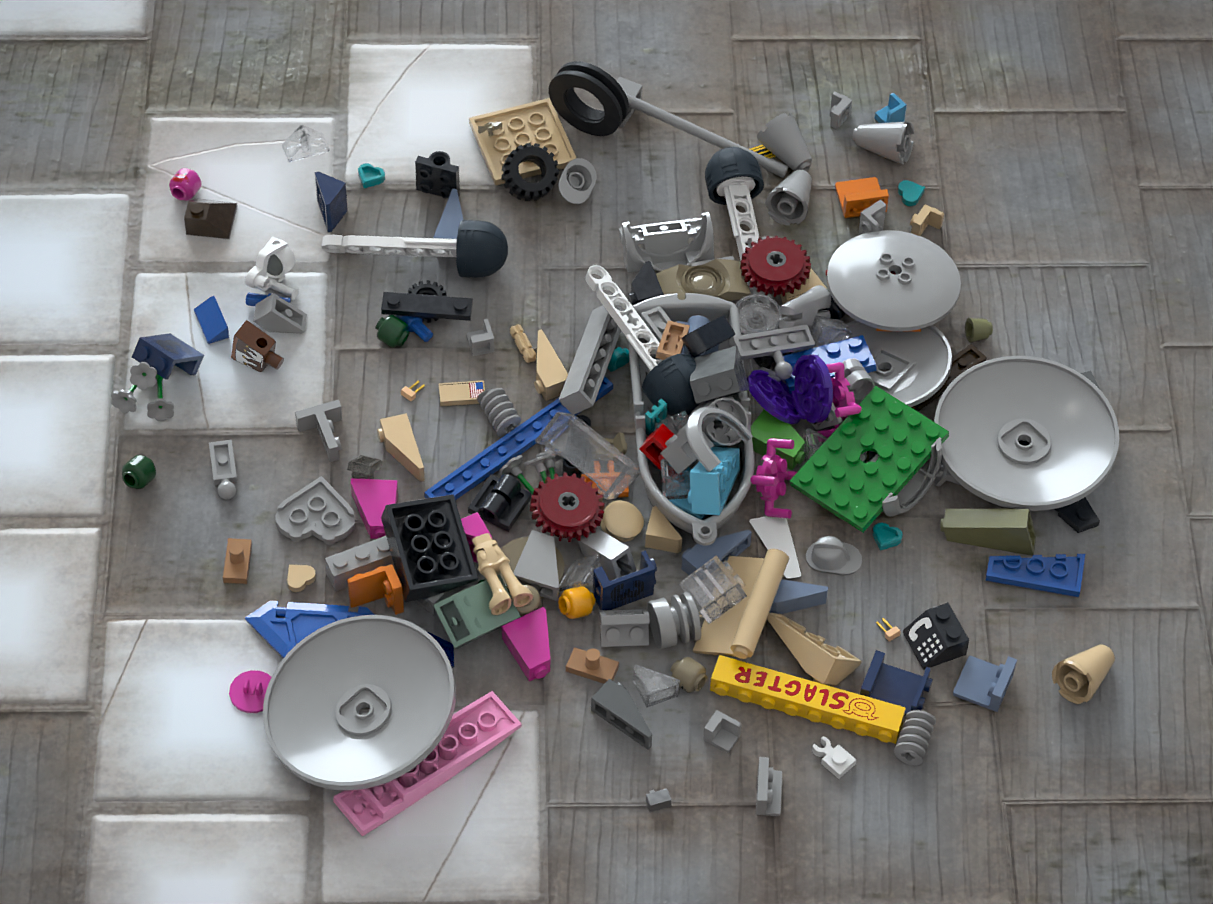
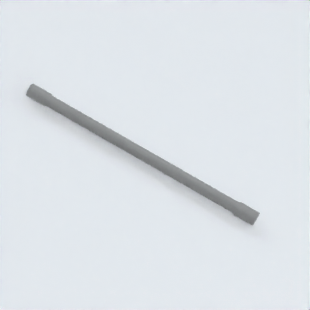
(769, 164)

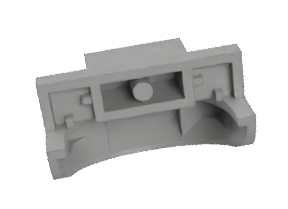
(667, 243)

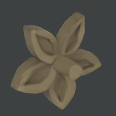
(491, 126)

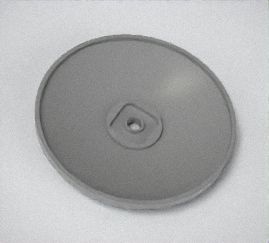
(1034, 401)
(352, 666)

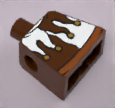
(255, 348)

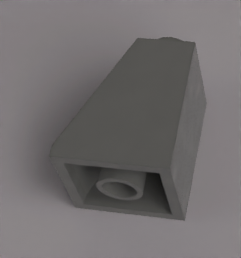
(718, 375)

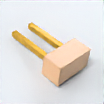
(408, 393)
(891, 634)

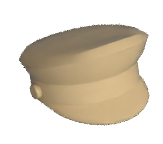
(622, 521)

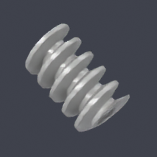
(499, 410)
(914, 737)

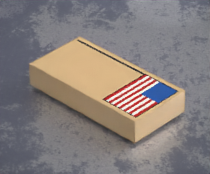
(460, 393)

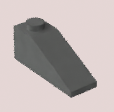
(618, 708)

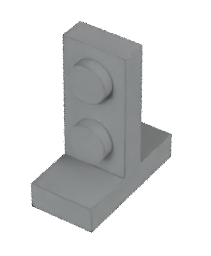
(322, 418)

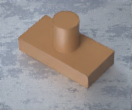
(671, 340)
(237, 561)
(592, 665)

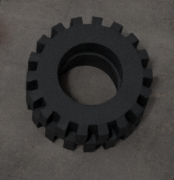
(542, 159)

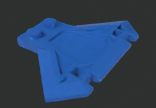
(299, 621)

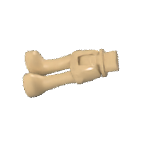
(493, 561)

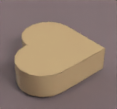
(300, 576)

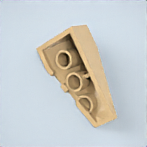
(819, 660)

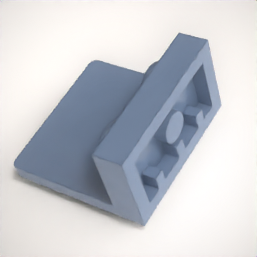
(985, 682)

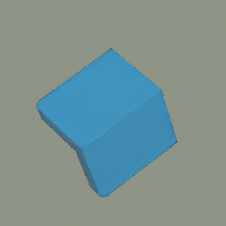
(893, 112)

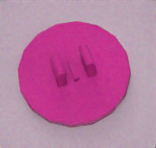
(249, 691)

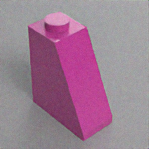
(370, 500)
(529, 643)

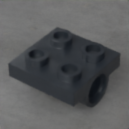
(437, 175)
(500, 501)

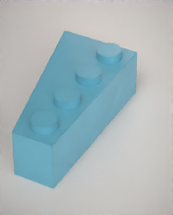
(712, 488)

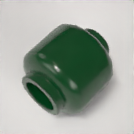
(392, 331)
(138, 472)

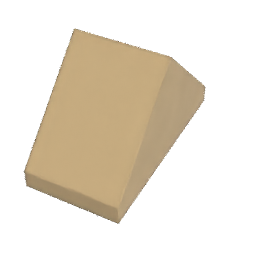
(662, 534)

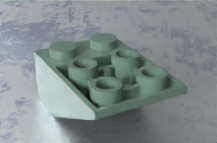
(468, 614)

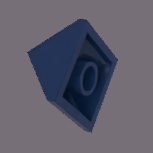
(331, 199)

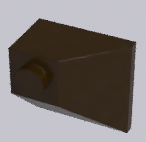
(209, 218)

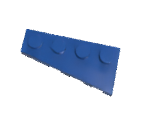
(1048, 574)

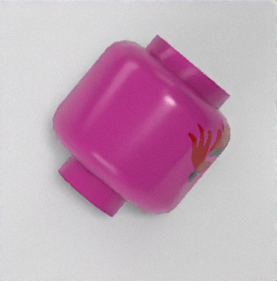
(185, 184)

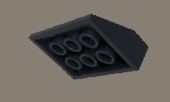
(428, 546)

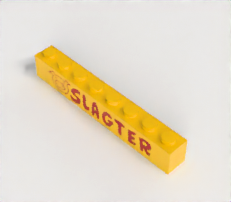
(807, 699)

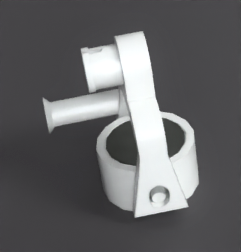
(271, 268)

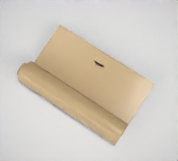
(740, 627)

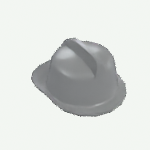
(577, 181)
(833, 556)

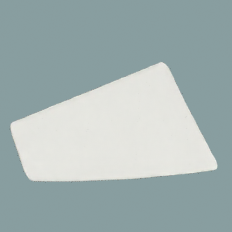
(776, 535)

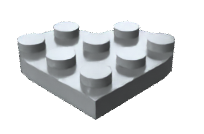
(315, 512)

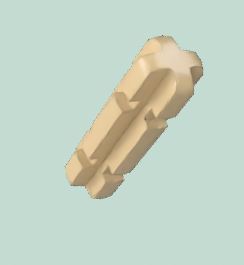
(523, 343)

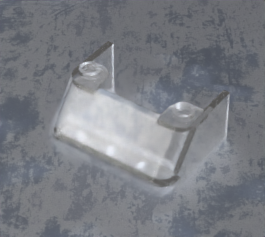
(589, 453)

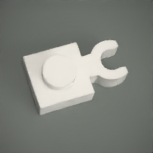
(835, 759)

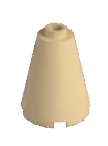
(1083, 673)

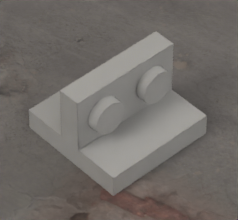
(624, 627)

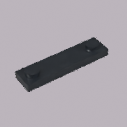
(427, 306)

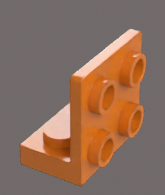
(859, 195)
(376, 585)

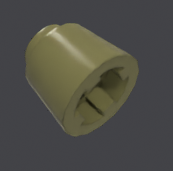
(977, 329)

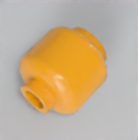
(576, 602)

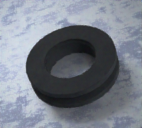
(599, 84)

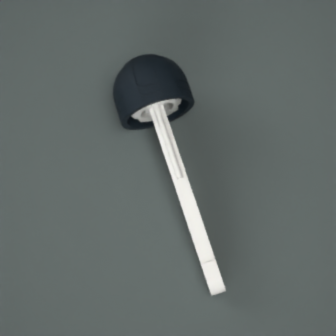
(733, 180)
(478, 247)
(667, 378)

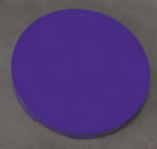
(812, 388)
(773, 396)

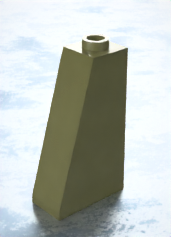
(991, 528)

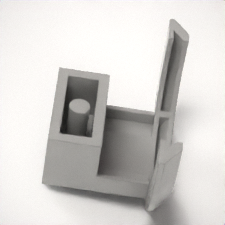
(692, 443)
(916, 487)

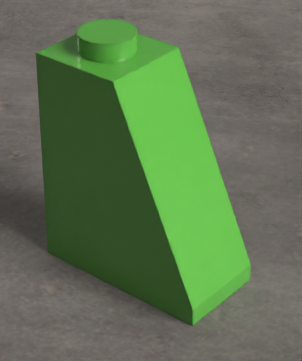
(767, 427)

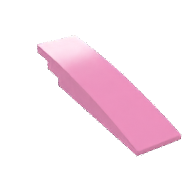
(467, 738)

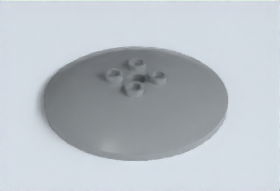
(902, 302)
(916, 361)

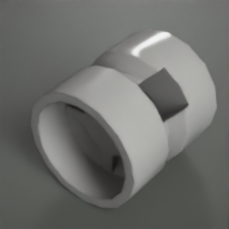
(859, 379)

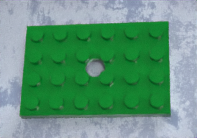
(854, 488)

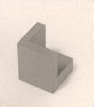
(482, 340)
(722, 731)

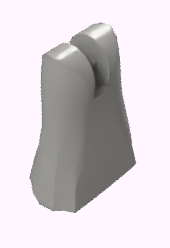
(805, 308)

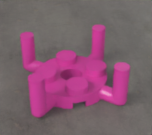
(842, 399)
(771, 477)

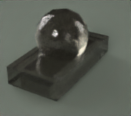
(364, 467)

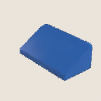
(211, 320)

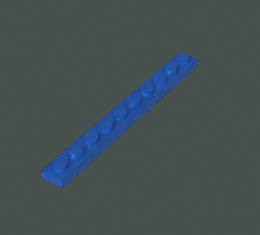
(502, 451)

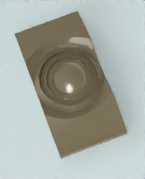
(715, 278)

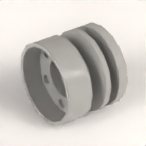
(718, 431)
(678, 619)

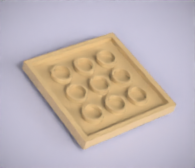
(522, 124)

